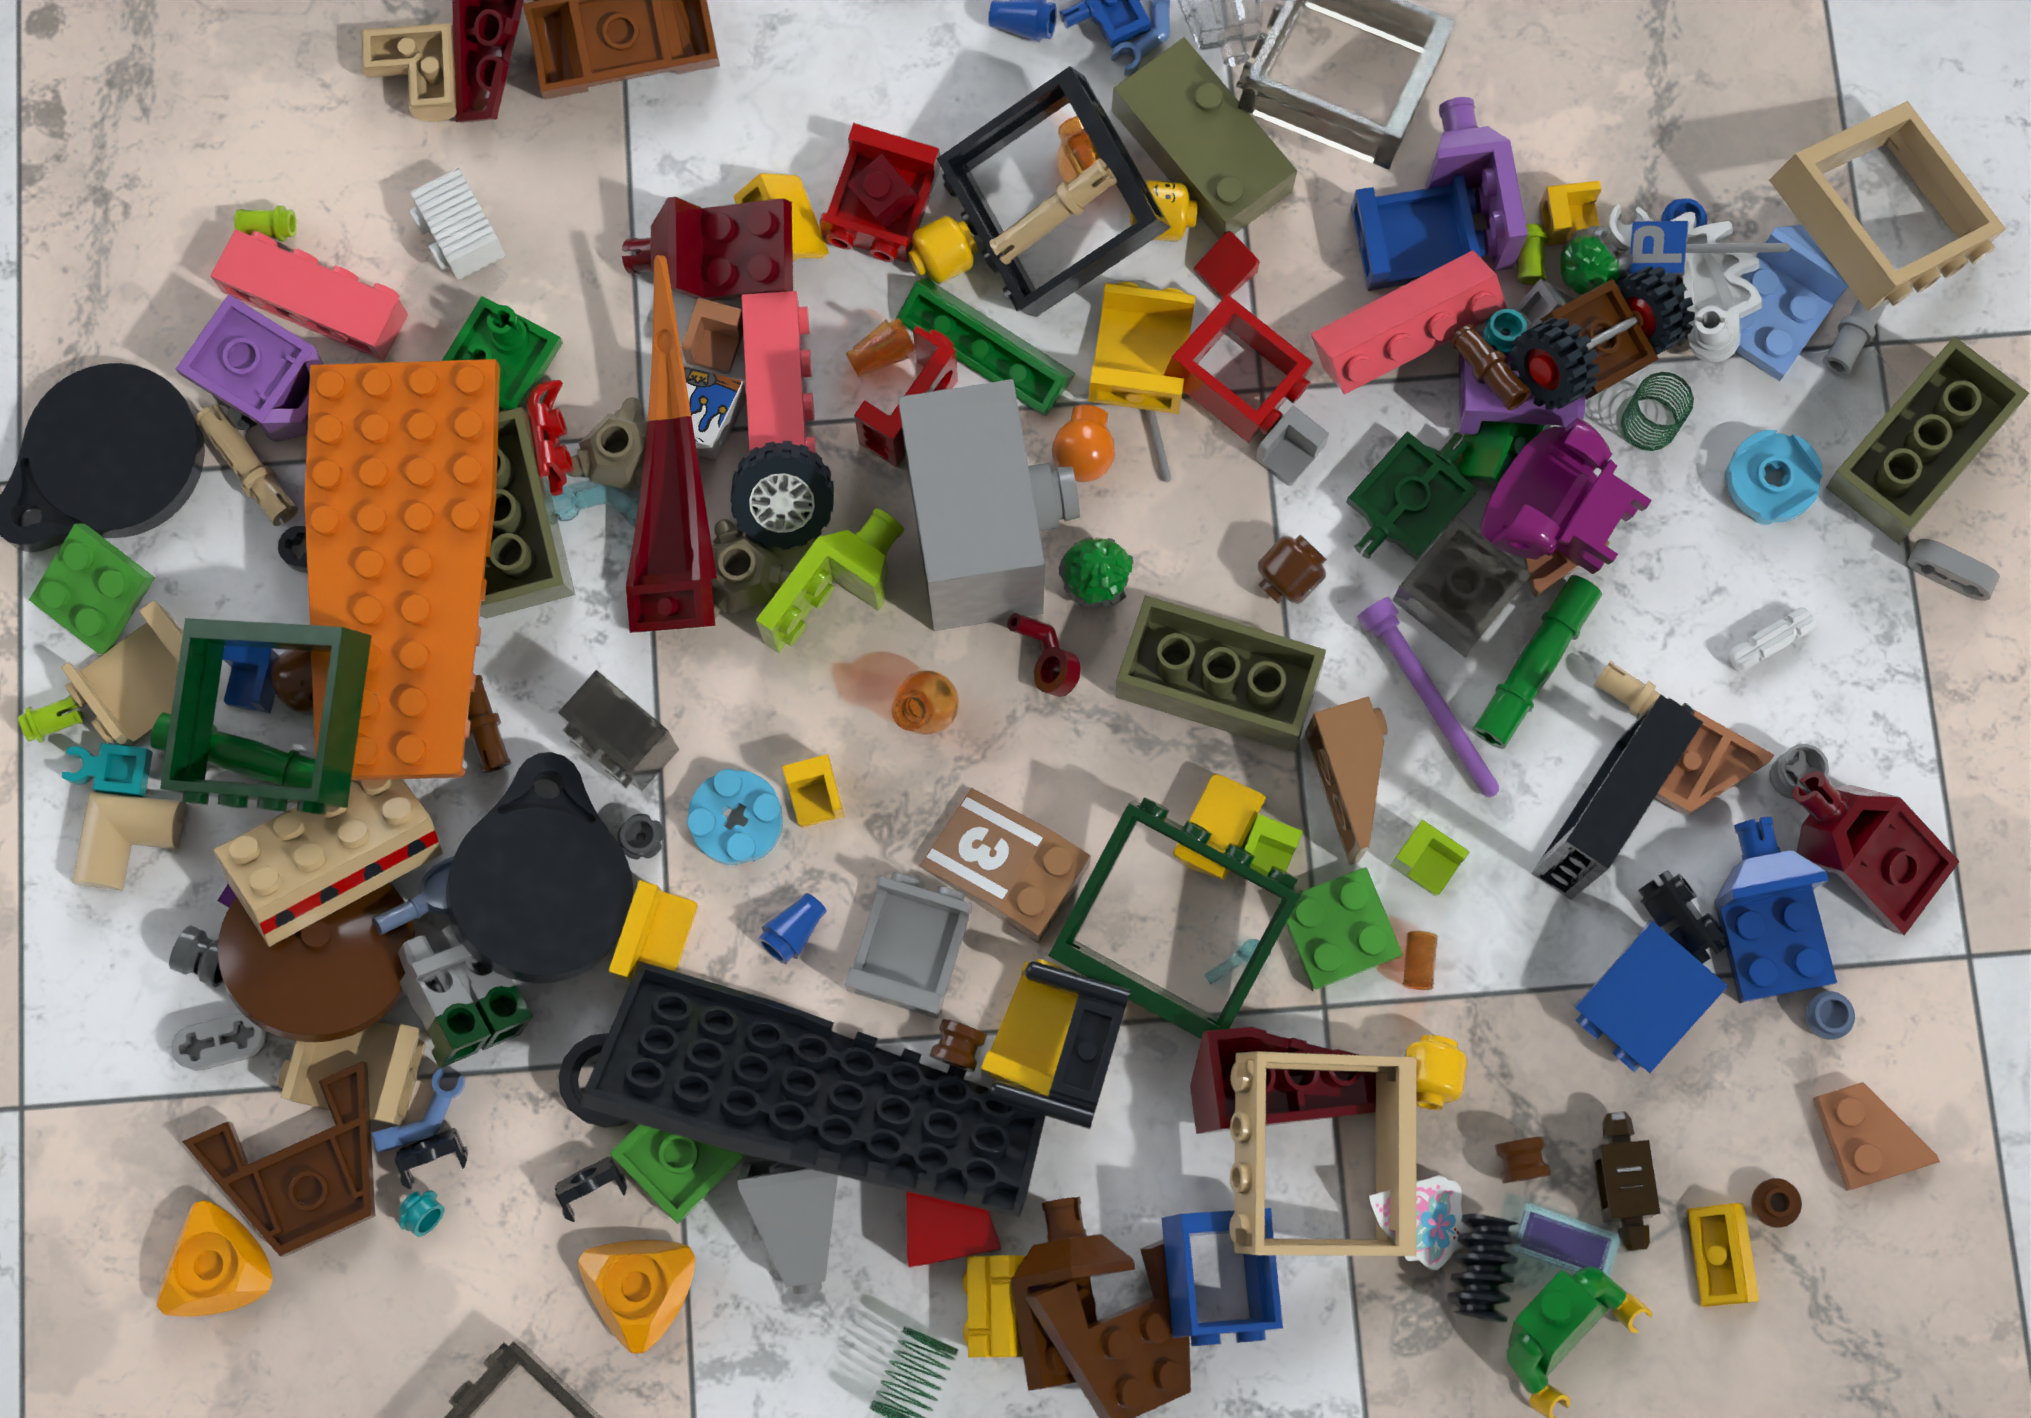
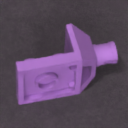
(1487, 166)
(254, 368)

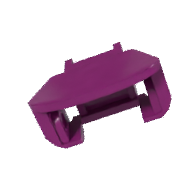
(1558, 502)

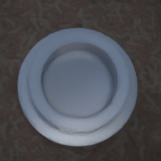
(1830, 1015)

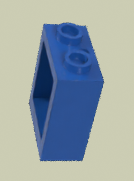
(1260, 1281)

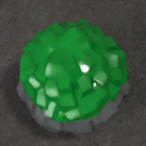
(1591, 262)
(1096, 572)

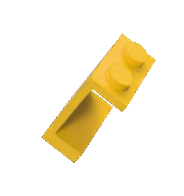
(1134, 346)
(1031, 1035)

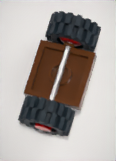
(1602, 337)

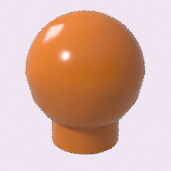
(1085, 444)

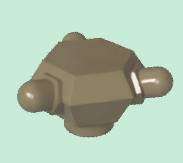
(614, 448)
(744, 570)

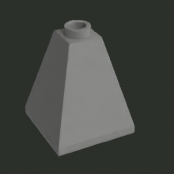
(793, 1217)

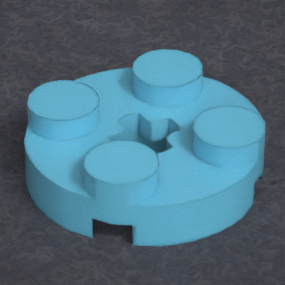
(1766, 501)
(727, 791)

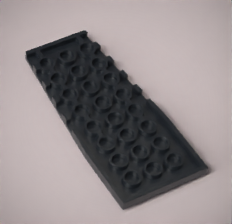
(799, 1094)

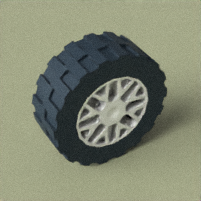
(782, 495)

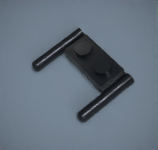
(1084, 1052)

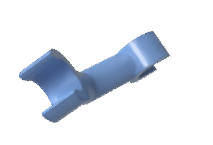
(1150, 40)
(427, 1127)

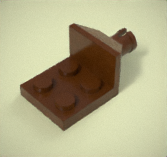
(1063, 1258)

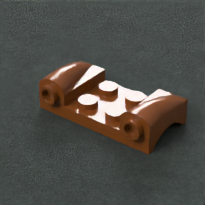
(616, 40)

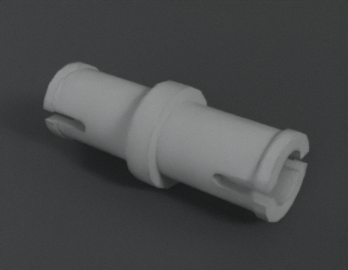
(1854, 333)

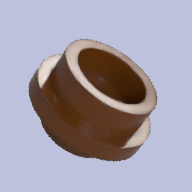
(1761, 1203)

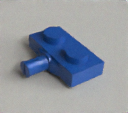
(1116, 18)

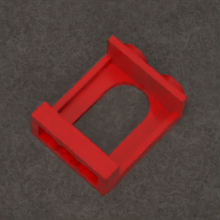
(882, 432)

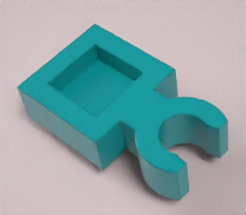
(114, 771)

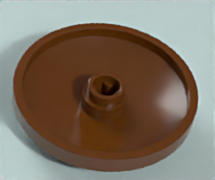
(320, 979)

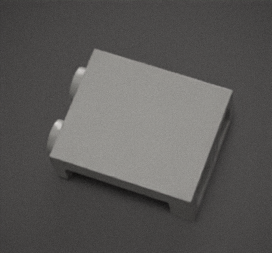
(910, 945)

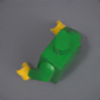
(1558, 1322)

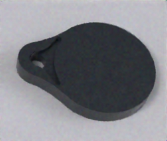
(103, 452)
(540, 880)

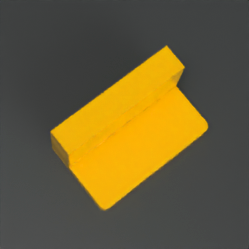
(806, 234)
(653, 931)

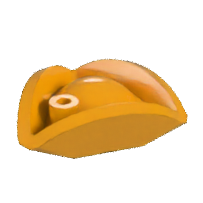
(213, 1266)
(638, 1287)

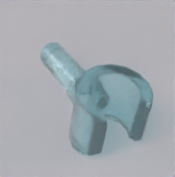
(1243, 954)

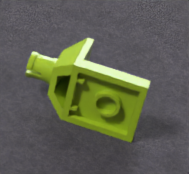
(843, 557)

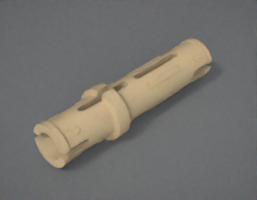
(1067, 201)
(256, 477)

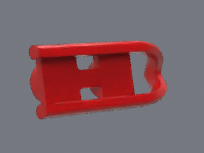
(546, 429)

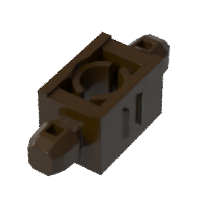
(1626, 1181)

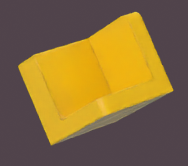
(1569, 209)
(813, 791)

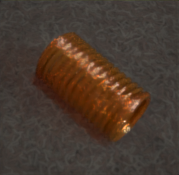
(1420, 949)

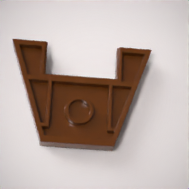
(308, 1186)
(1127, 1358)

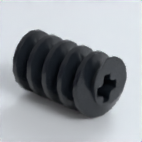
(1483, 1267)

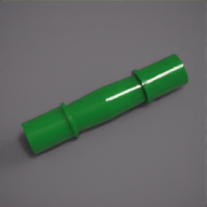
(1537, 661)
(247, 757)

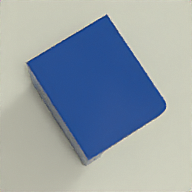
(249, 678)

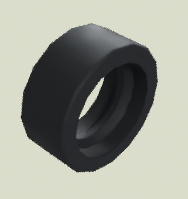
(569, 1082)

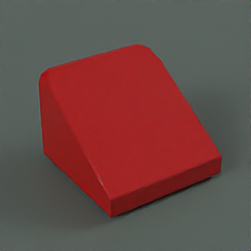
(1227, 265)

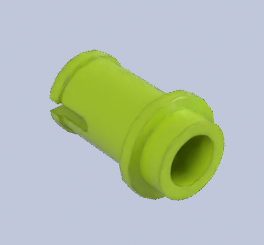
(273, 223)
(1532, 256)
(49, 719)

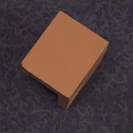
(713, 336)

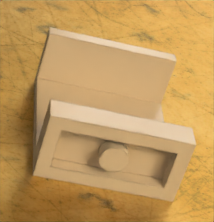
(132, 679)
(392, 1062)

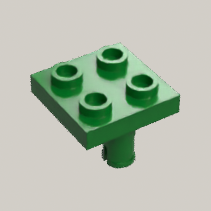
(516, 343)

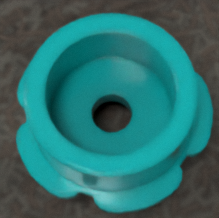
(1508, 321)
(420, 1212)

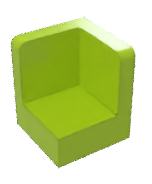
(1272, 843)
(1429, 858)

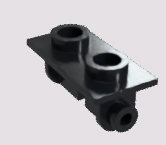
(1674, 901)

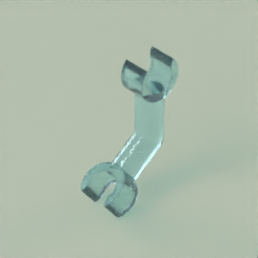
(596, 496)

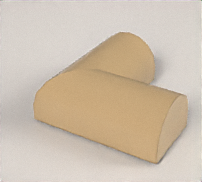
(423, 55)
(114, 825)

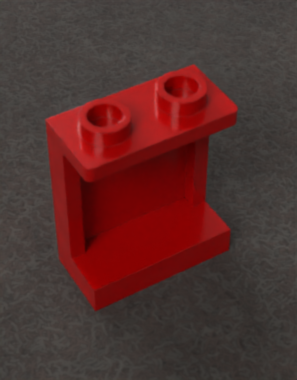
(852, 223)

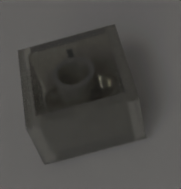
(1461, 587)
(623, 734)

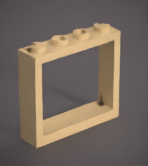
(1843, 237)
(1393, 1153)

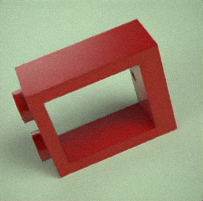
(1217, 397)

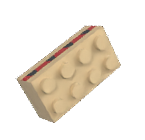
(316, 864)

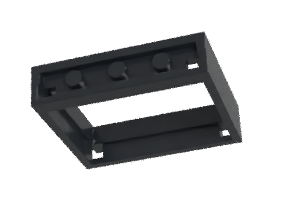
(958, 161)
(1617, 797)

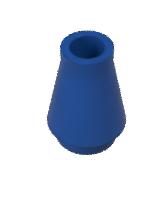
(1024, 18)
(790, 930)

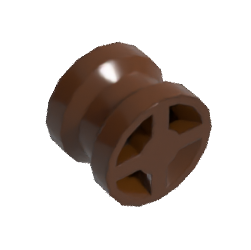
(958, 1045)
(1522, 1160)

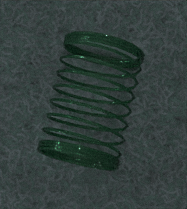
(1638, 397)
(882, 1408)

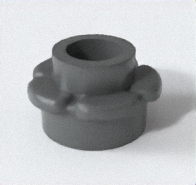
(641, 824)

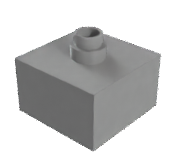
(980, 503)

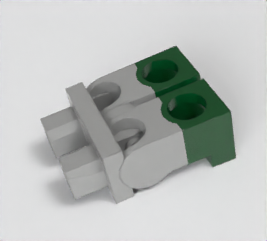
(460, 998)

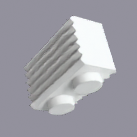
(457, 223)

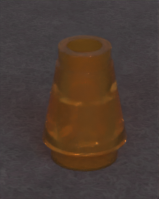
(881, 347)

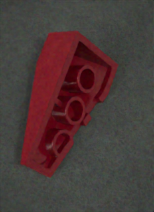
(482, 54)
(1290, 1094)

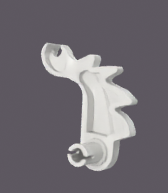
(1712, 283)

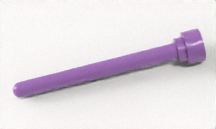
(1382, 621)

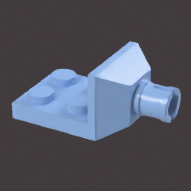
(1796, 297)

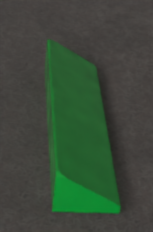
(987, 345)

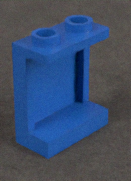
(1414, 231)
(1649, 998)

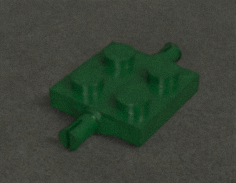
(1412, 495)

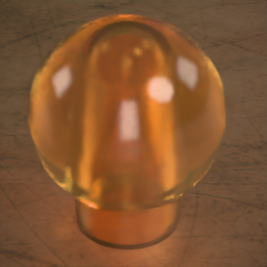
(1075, 151)
(925, 703)

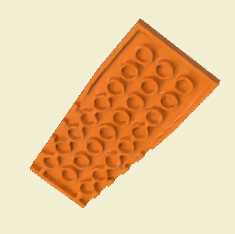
(401, 547)

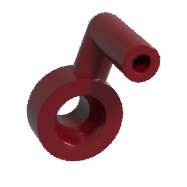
(1056, 669)

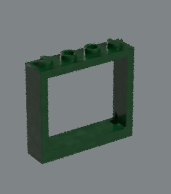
(196, 703)
(1143, 991)

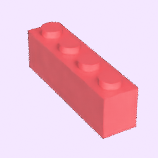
(310, 294)
(1408, 321)
(777, 369)

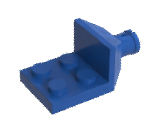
(1772, 918)

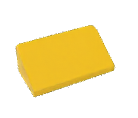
(1228, 813)
(1722, 1254)

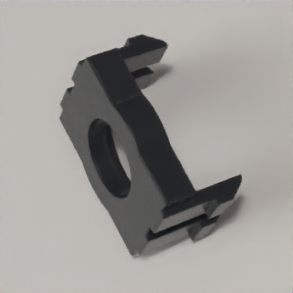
(427, 1151)
(587, 1181)

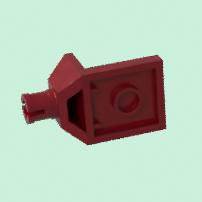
(719, 248)
(1873, 847)

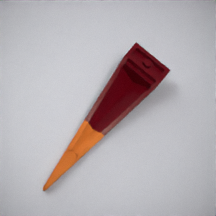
(672, 541)

